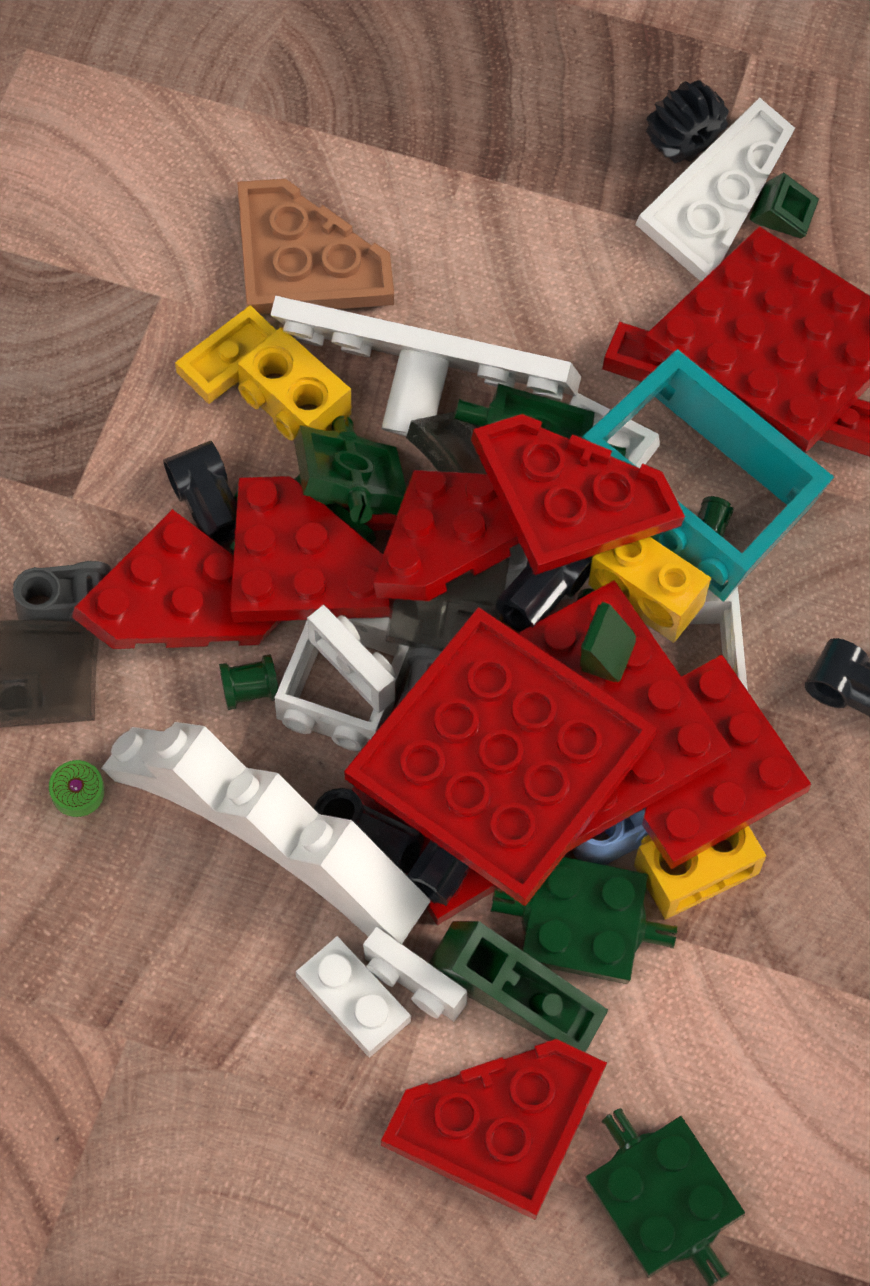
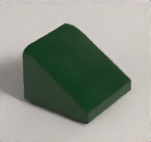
(784, 206)
(607, 644)

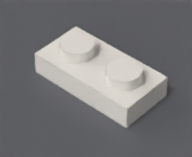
(340, 645)
(431, 988)
(353, 996)

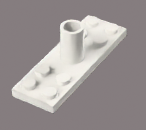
(423, 358)

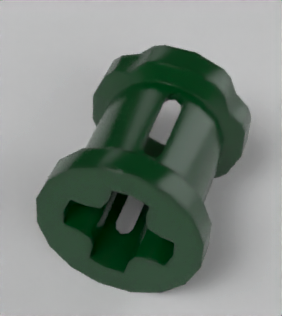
(249, 681)

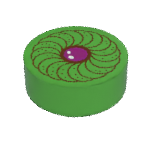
(76, 788)

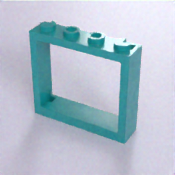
(742, 438)

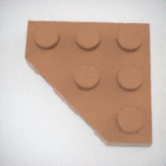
(306, 252)

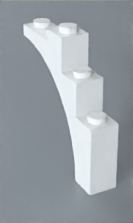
(267, 813)

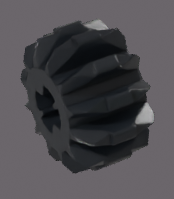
(687, 121)

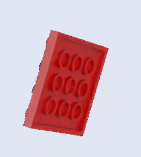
(775, 336)
(652, 688)
(501, 755)

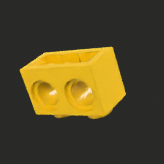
(303, 383)
(656, 582)
(705, 873)

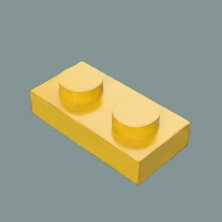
(212, 364)

